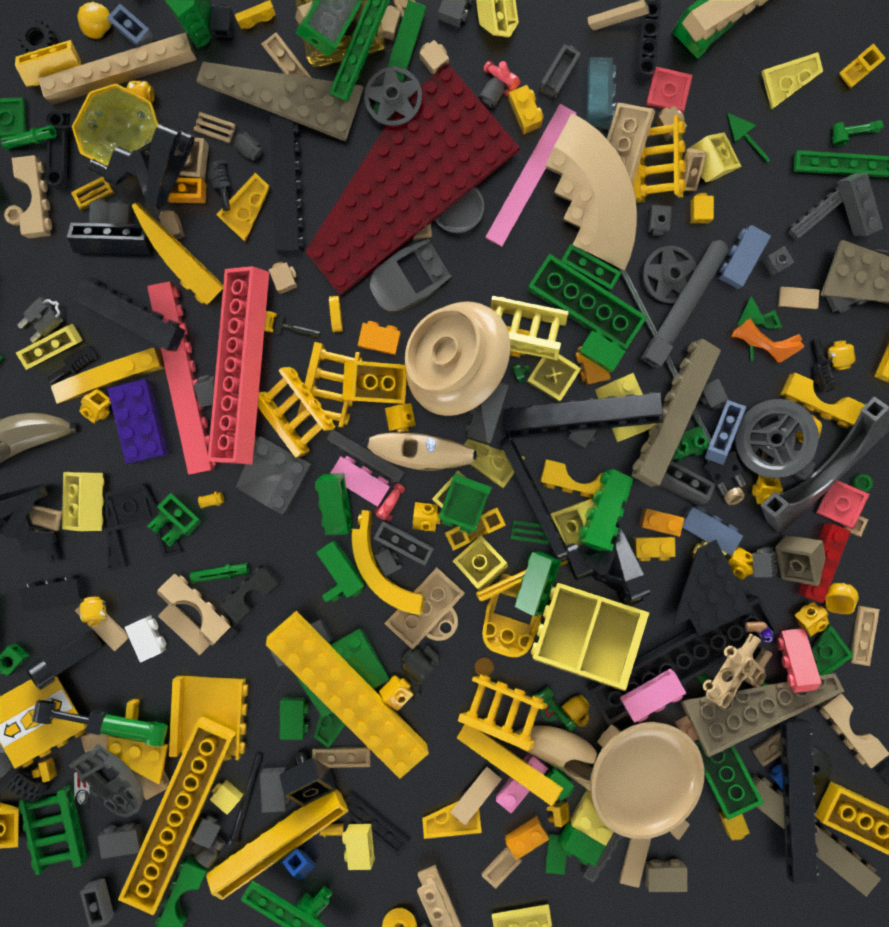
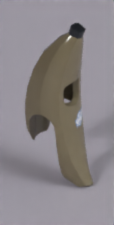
(28, 430)

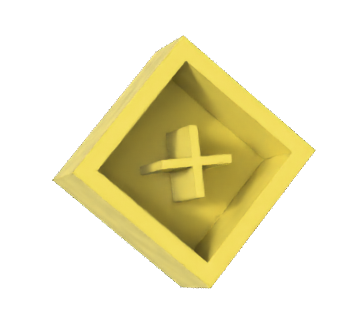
(553, 377)

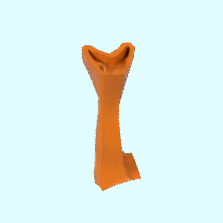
(779, 350)

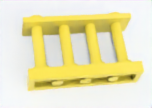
(531, 344)

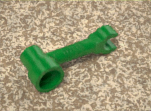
(842, 133)
(547, 695)

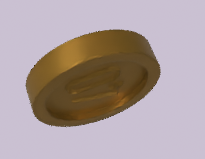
(484, 666)

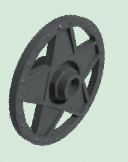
(393, 96)
(669, 273)

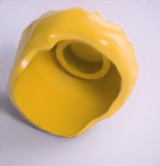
(93, 20)
(841, 598)

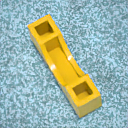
(801, 391)
(555, 474)

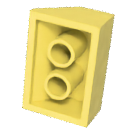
(621, 388)
(82, 501)

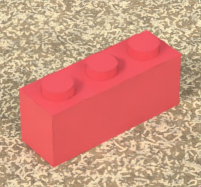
(798, 660)

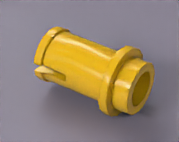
(212, 499)
(332, 830)

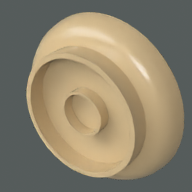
(457, 357)
(647, 780)

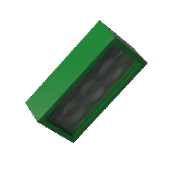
(327, 23)

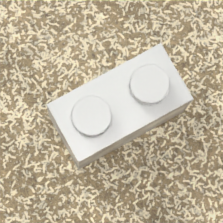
(146, 638)

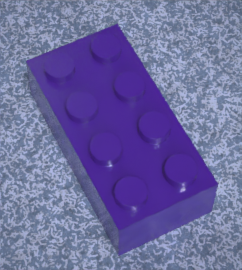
(138, 421)

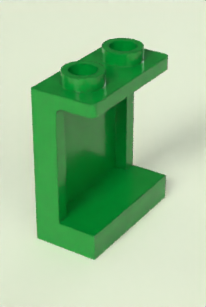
(464, 503)

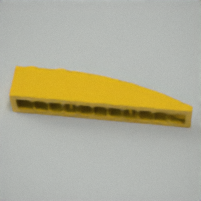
(179, 259)
(108, 375)

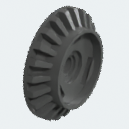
(792, 420)

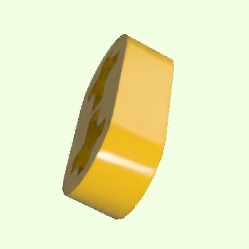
(335, 313)

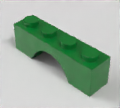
(190, 878)

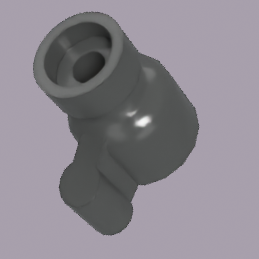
(206, 856)

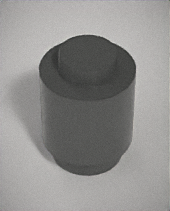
(492, 93)
(247, 146)

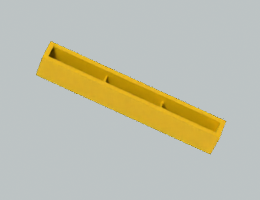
(275, 844)

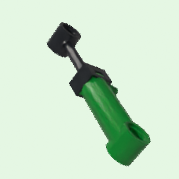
(101, 723)

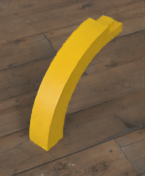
(373, 575)

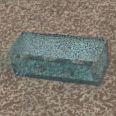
(600, 89)

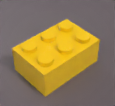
(374, 382)

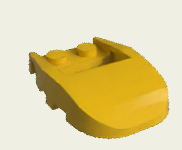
(506, 634)

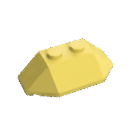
(498, 16)

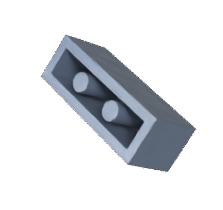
(743, 256)
(725, 432)
(711, 529)

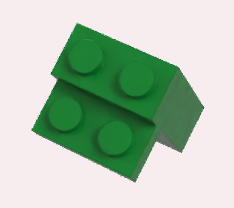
(696, 48)
(342, 570)

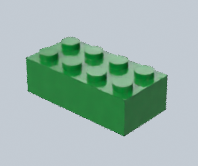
(730, 782)

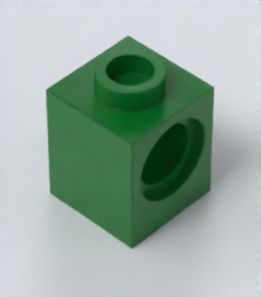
(18, 656)

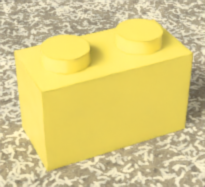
(359, 846)

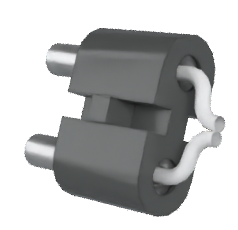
(43, 318)

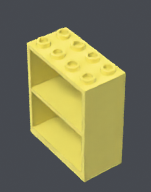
(590, 636)

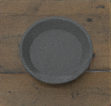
(463, 214)

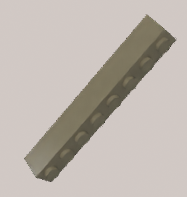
(676, 412)
(830, 851)

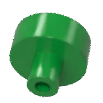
(519, 372)

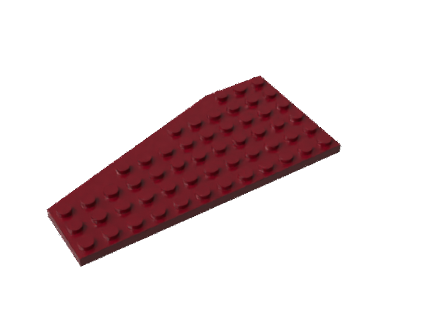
(410, 179)

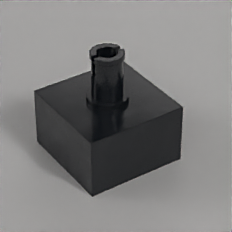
(307, 780)

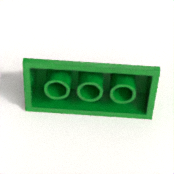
(193, 19)

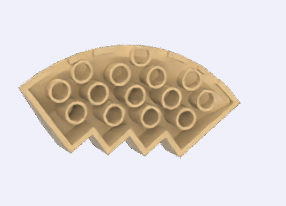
(598, 192)

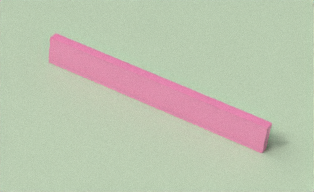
(528, 178)

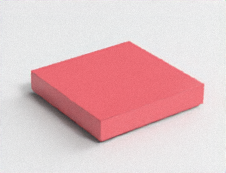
(669, 89)
(842, 504)

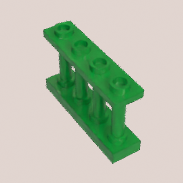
(72, 834)

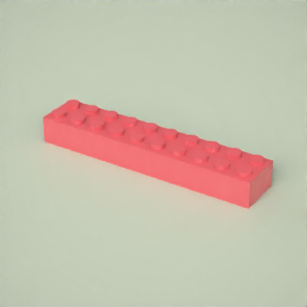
(238, 366)

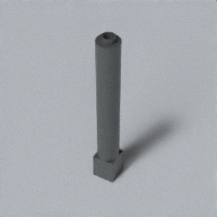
(662, 343)

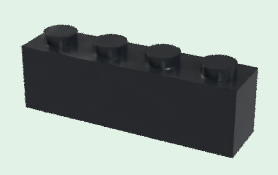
(108, 238)

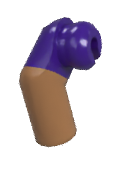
(761, 628)

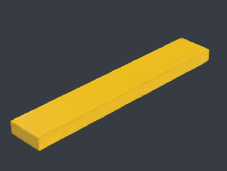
(510, 764)

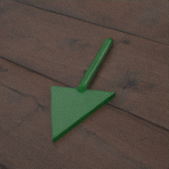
(740, 128)
(752, 311)

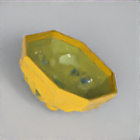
(113, 119)

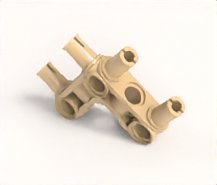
(742, 668)

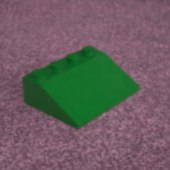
(361, 657)

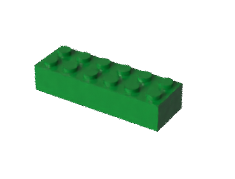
(586, 302)

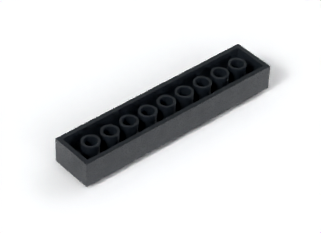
(685, 655)

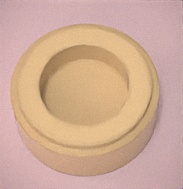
(12, 214)
(734, 496)

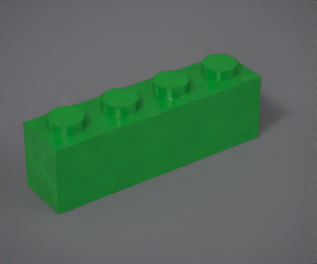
(605, 511)

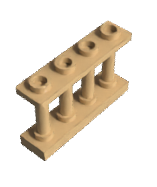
(436, 899)

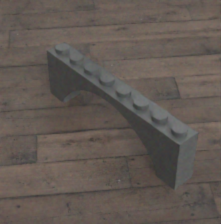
(786, 507)

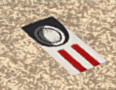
(81, 793)

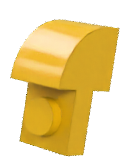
(862, 65)

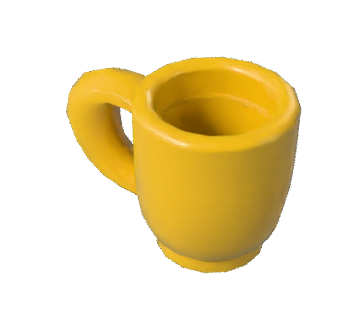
(576, 709)

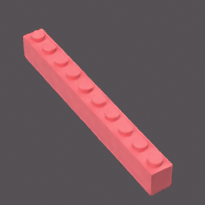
(181, 382)

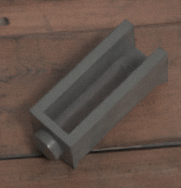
(559, 71)

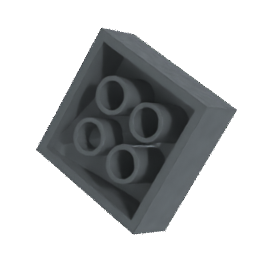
(486, 416)
(273, 476)

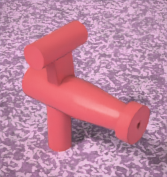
(503, 74)
(384, 511)

